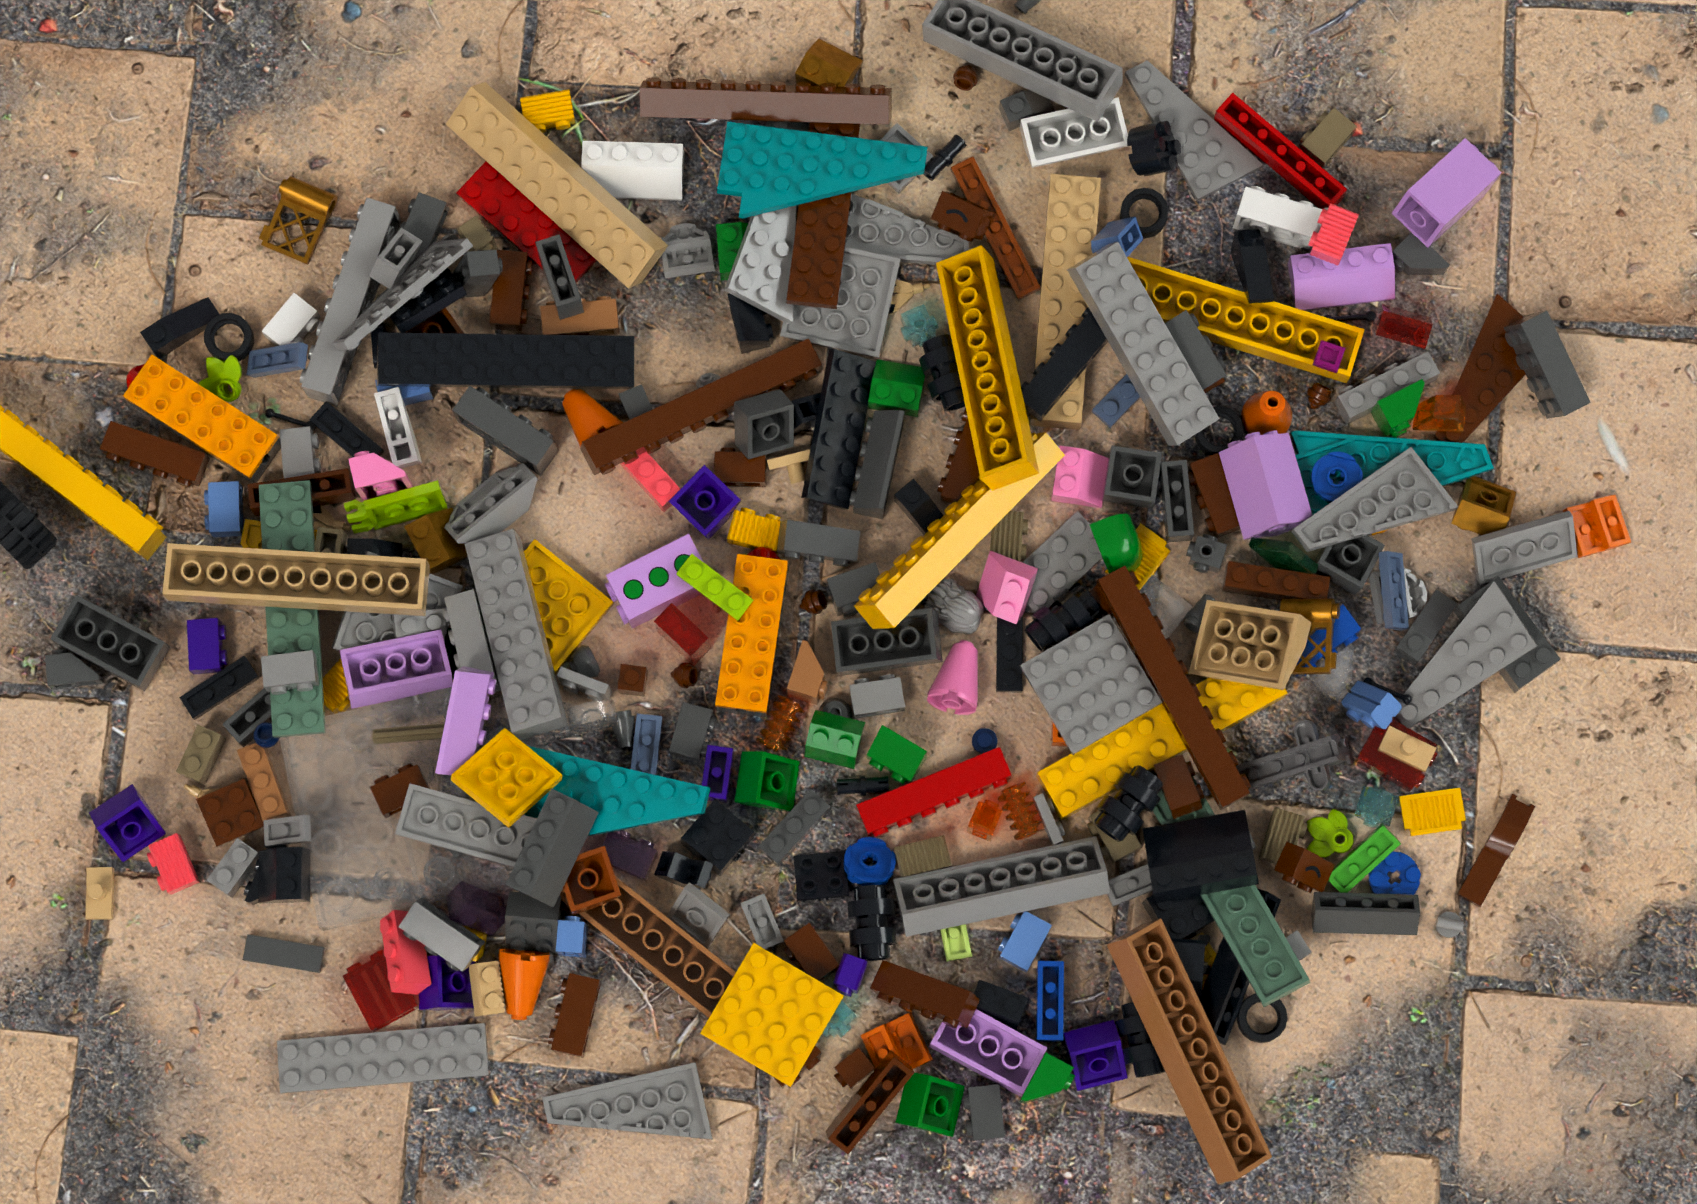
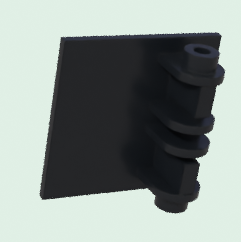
(820, 876)

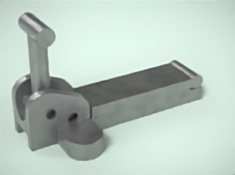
(1309, 757)

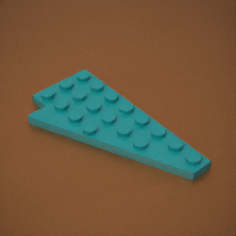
(794, 167)
(1446, 460)
(622, 794)

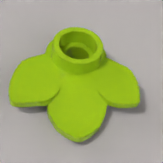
(222, 374)
(1326, 832)

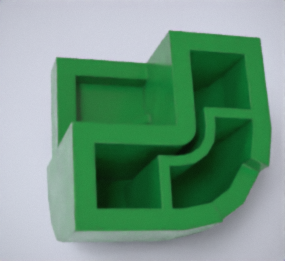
(1118, 542)

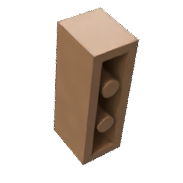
(598, 319)
(263, 782)

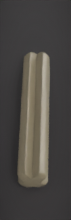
(408, 733)

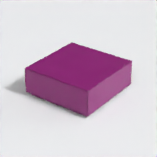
(1328, 356)

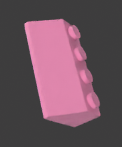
(376, 476)

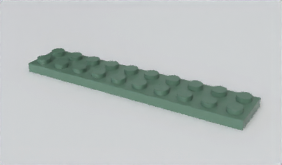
(289, 525)
(1248, 929)

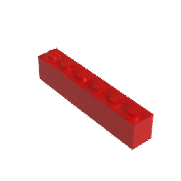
(1279, 153)
(934, 791)

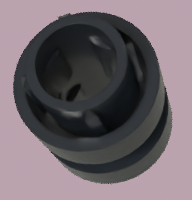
(942, 366)
(1072, 612)
(1135, 793)
(871, 912)
(1141, 1050)

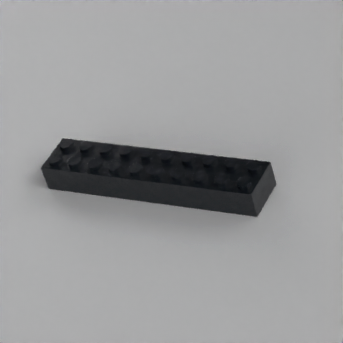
(505, 360)

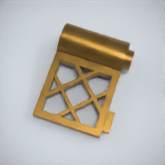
(304, 199)
(1322, 615)

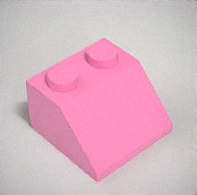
(1080, 477)
(1006, 586)

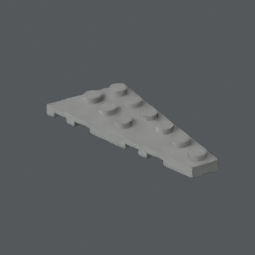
(1208, 154)
(893, 234)
(764, 263)
(410, 285)
(1386, 499)
(1477, 649)
(649, 1103)

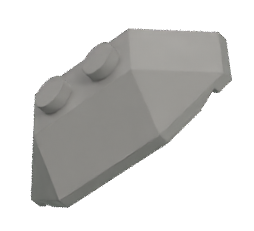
(493, 505)

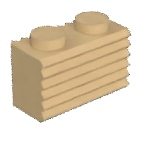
(486, 988)

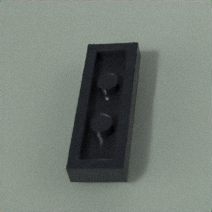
(343, 431)
(1009, 656)
(219, 687)

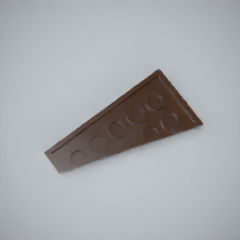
(1488, 371)

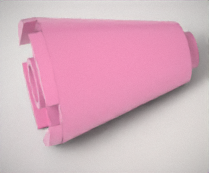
(957, 681)

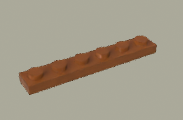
(998, 232)

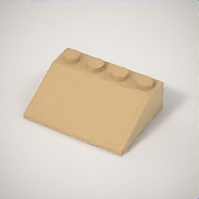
(1249, 644)

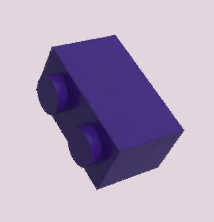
(206, 645)
(718, 772)

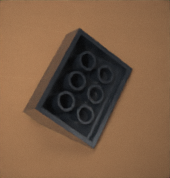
(1200, 856)

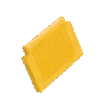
(1153, 554)
(1432, 811)

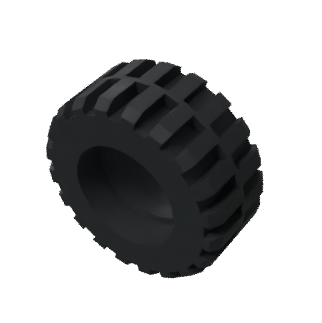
(22, 531)

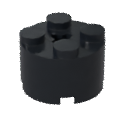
(1153, 149)

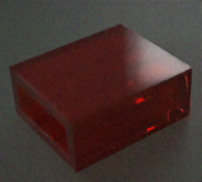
(1403, 326)
(682, 634)
(1387, 766)
(373, 993)

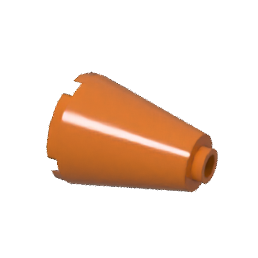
(1266, 413)
(587, 415)
(522, 979)

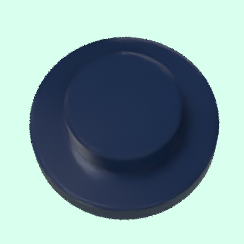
(263, 735)
(984, 740)

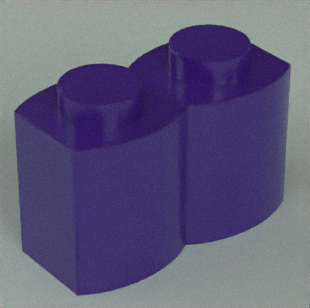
(849, 974)

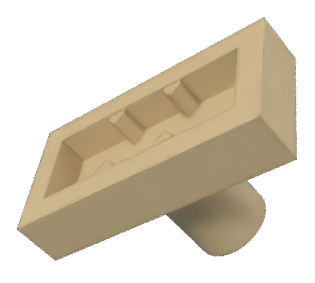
(793, 465)
(1407, 749)
(99, 893)

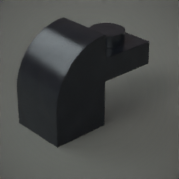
(682, 870)

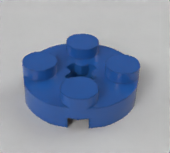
(1327, 466)
(1400, 863)
(863, 874)

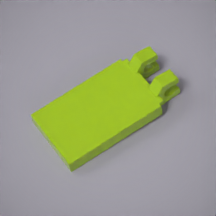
(396, 507)

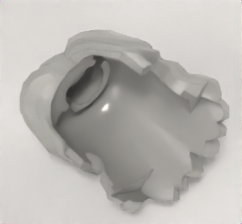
(955, 607)

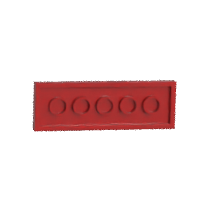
(518, 217)

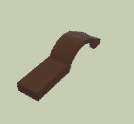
(1496, 851)

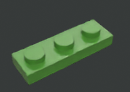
(1363, 859)

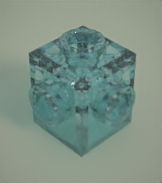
(918, 326)
(1376, 806)
(843, 1026)

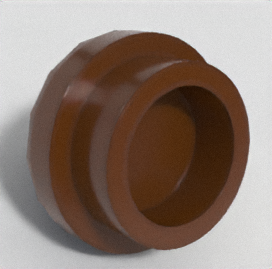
(965, 77)
(1318, 395)
(814, 601)
(685, 675)

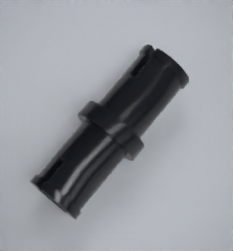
(944, 157)
(862, 785)

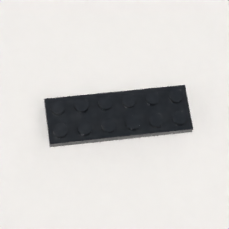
(838, 429)

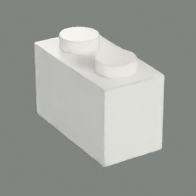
(292, 322)

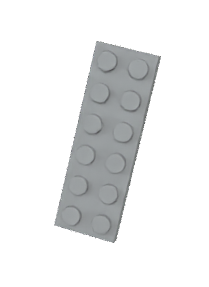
(461, 826)

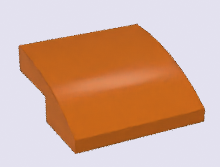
(1599, 526)
(899, 1036)

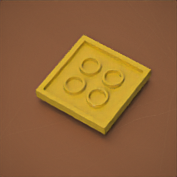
(506, 777)

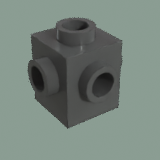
(1209, 562)

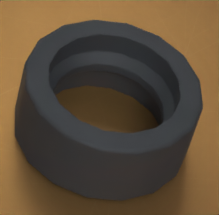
(1155, 197)
(221, 320)
(1237, 424)
(1261, 1037)

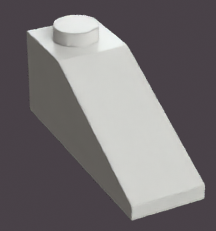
(397, 428)

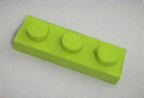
(714, 587)

